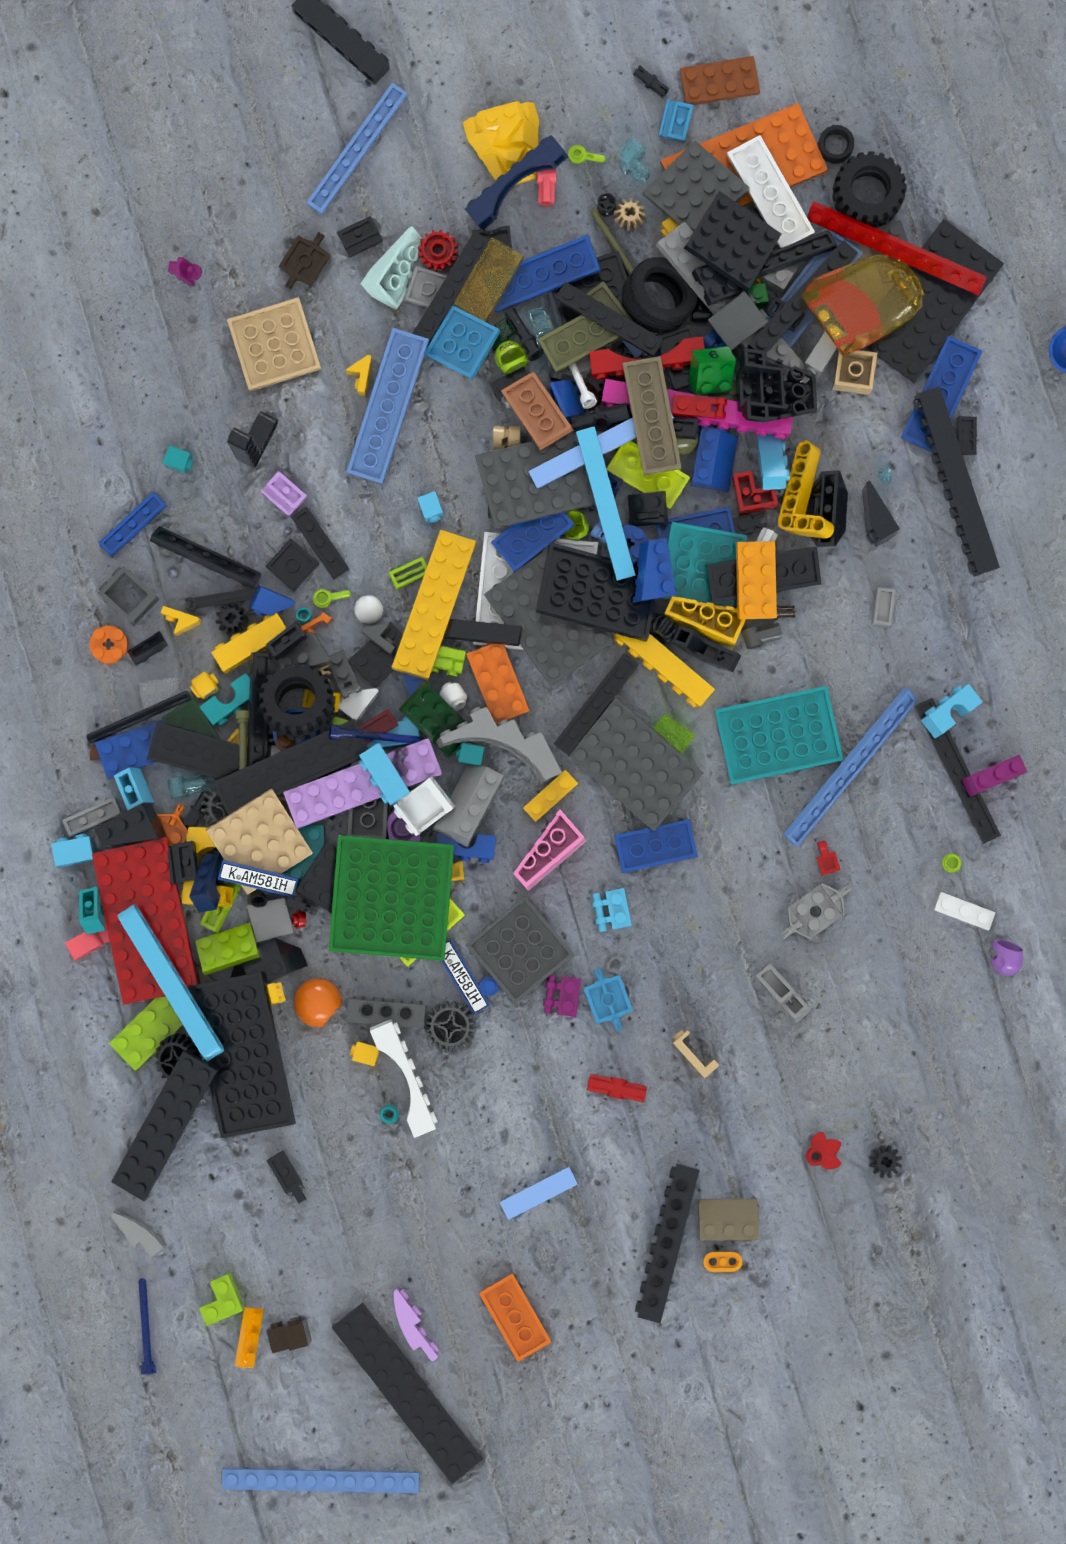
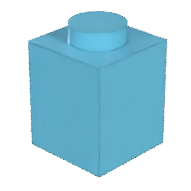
(430, 507)

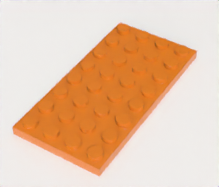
(786, 138)

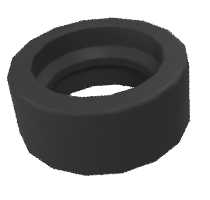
(842, 131)

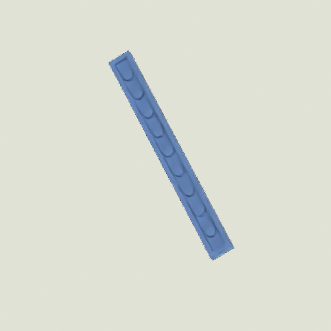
(850, 767)
(320, 1480)

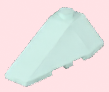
(390, 274)

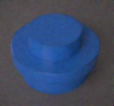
(489, 986)

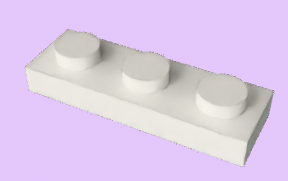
(964, 911)

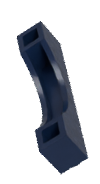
(544, 157)

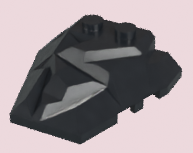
(771, 389)

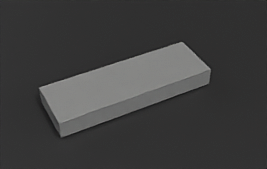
(92, 817)

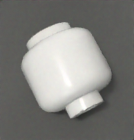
(454, 695)

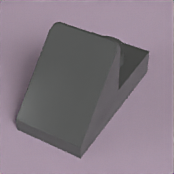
(376, 633)

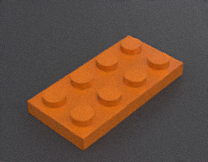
(498, 682)
(515, 1317)

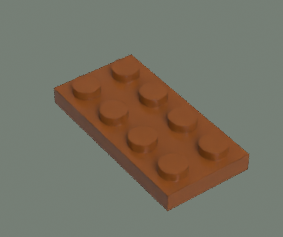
(720, 80)

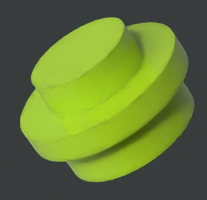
(951, 863)

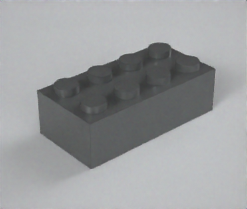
(369, 819)

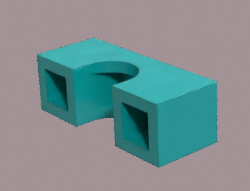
(218, 712)

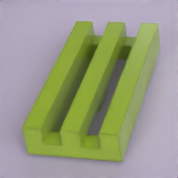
(404, 567)

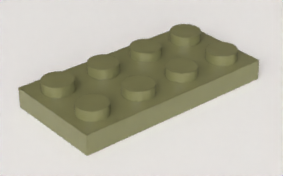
(574, 342)

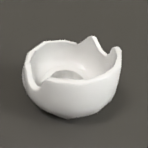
(368, 609)

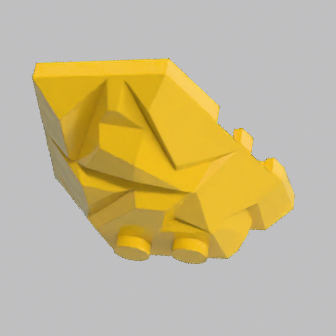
(504, 136)

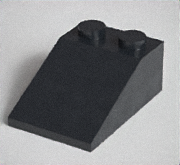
(878, 520)

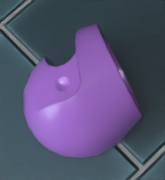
(1008, 958)

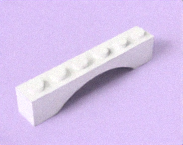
(388, 1041)

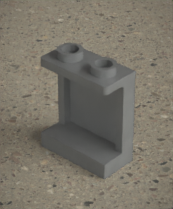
(738, 320)

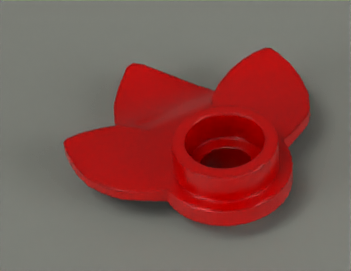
(826, 1150)

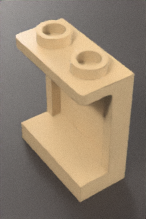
(703, 1070)

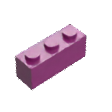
(994, 775)

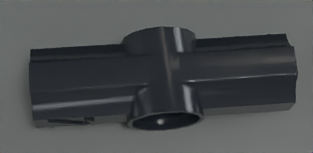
(601, 417)

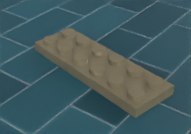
(651, 416)

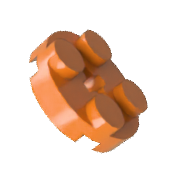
(100, 651)

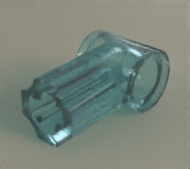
(182, 787)

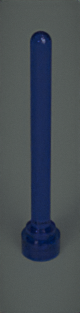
(338, 732)
(148, 1365)

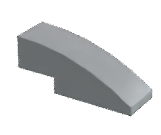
(783, 993)
(138, 1233)

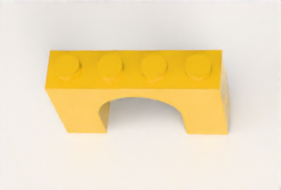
(204, 846)

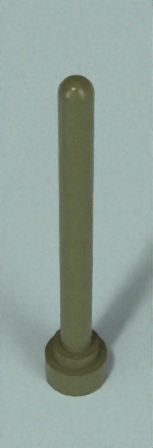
(611, 239)
(242, 718)

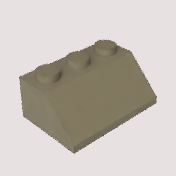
(728, 1219)

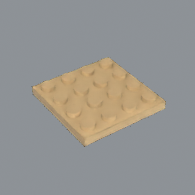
(274, 344)
(260, 836)

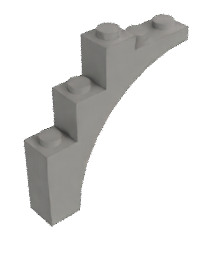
(531, 750)

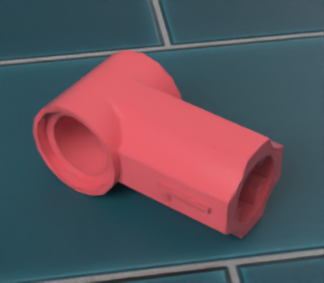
(546, 180)

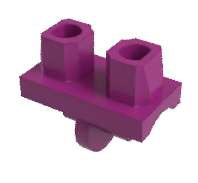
(185, 270)

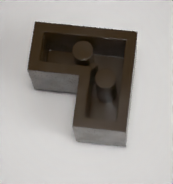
(289, 1336)

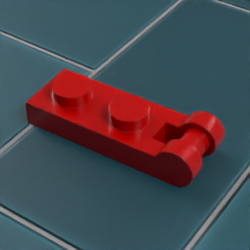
(698, 406)

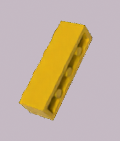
(242, 645)

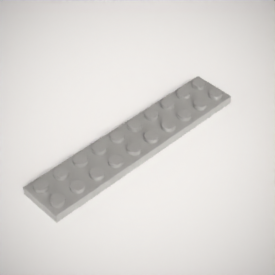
(684, 262)

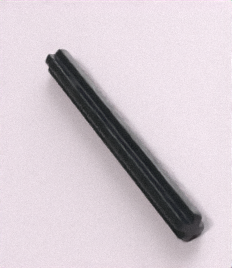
(138, 717)

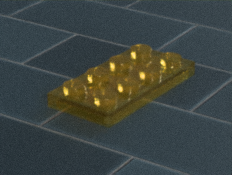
(489, 279)

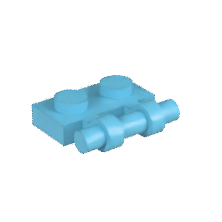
(617, 908)

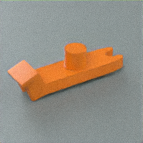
(308, 627)

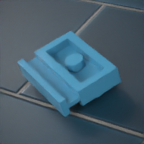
(676, 120)

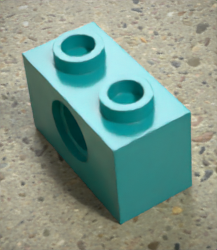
(91, 911)

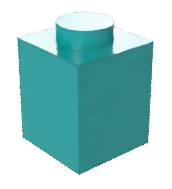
(178, 460)
(470, 754)

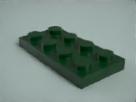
(431, 715)

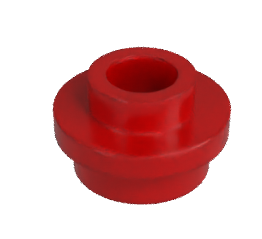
(299, 919)

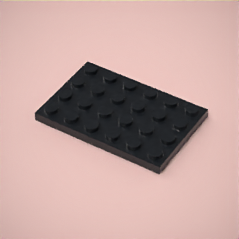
(586, 592)

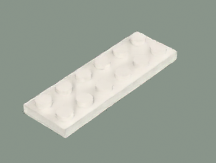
(770, 191)

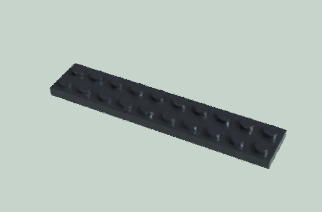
(407, 1393)

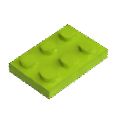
(227, 948)

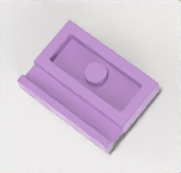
(283, 493)

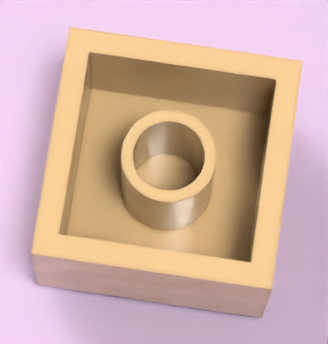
(855, 372)

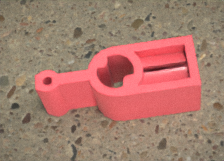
(85, 944)

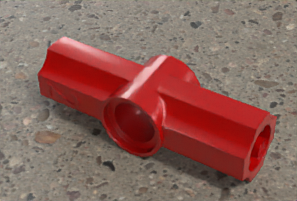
(616, 1088)

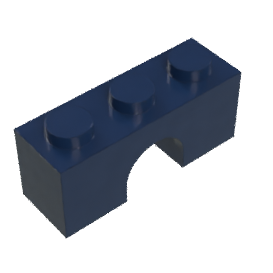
(204, 889)

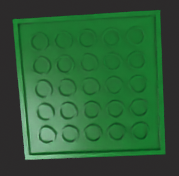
(391, 897)

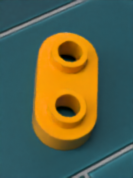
(722, 1261)

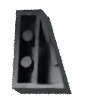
(132, 826)

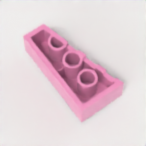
(549, 851)

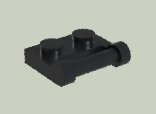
(648, 503)

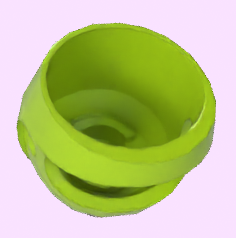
(510, 356)

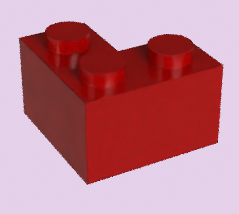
(750, 499)

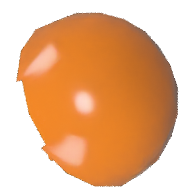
(316, 1001)

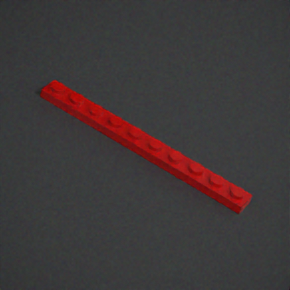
(896, 248)

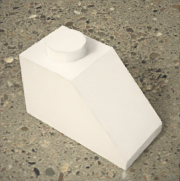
(358, 703)

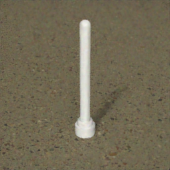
(587, 398)

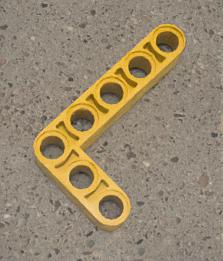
(798, 494)

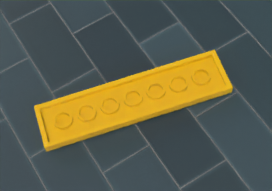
(434, 605)

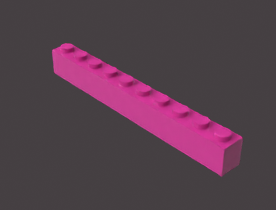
(616, 393)

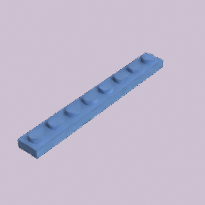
(357, 148)

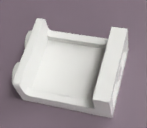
(423, 806)

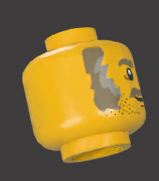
(204, 685)

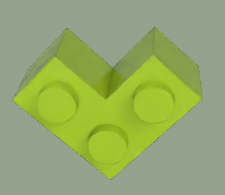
(227, 1301)

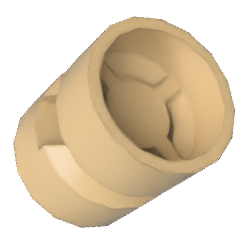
(501, 433)

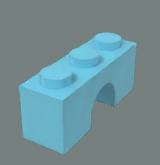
(939, 719)

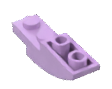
(408, 1317)

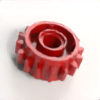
(436, 240)

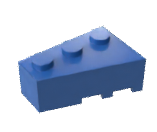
(654, 572)

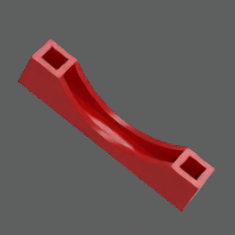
(607, 363)

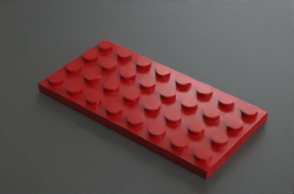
(142, 877)

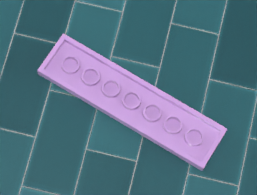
(353, 788)

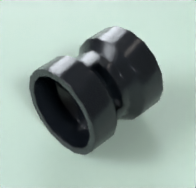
(609, 203)

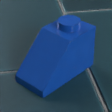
(269, 602)

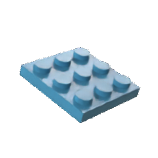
(462, 342)

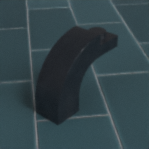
(705, 650)

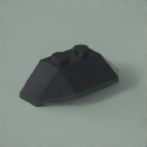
(829, 501)
(275, 960)

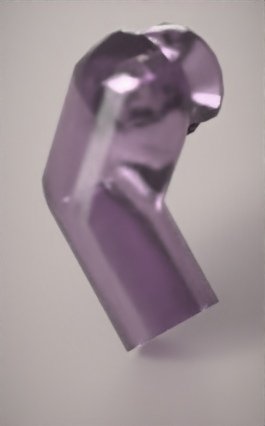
(398, 760)

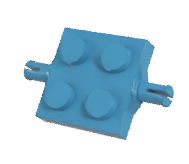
(608, 999)

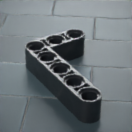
(250, 446)

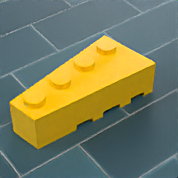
(707, 619)

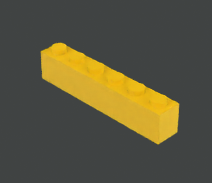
(669, 668)

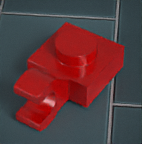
(827, 861)

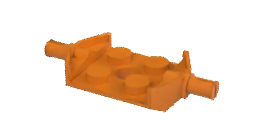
(173, 826)

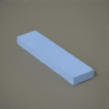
(538, 1193)

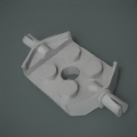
(831, 906)

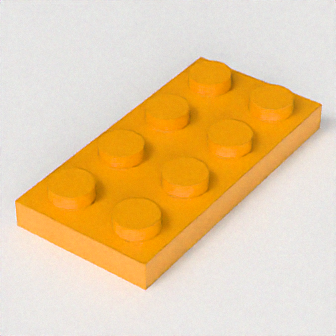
(756, 580)

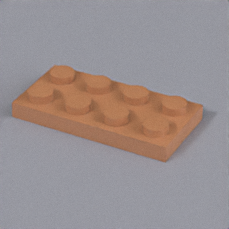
(536, 410)

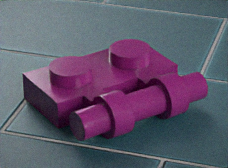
(568, 995)

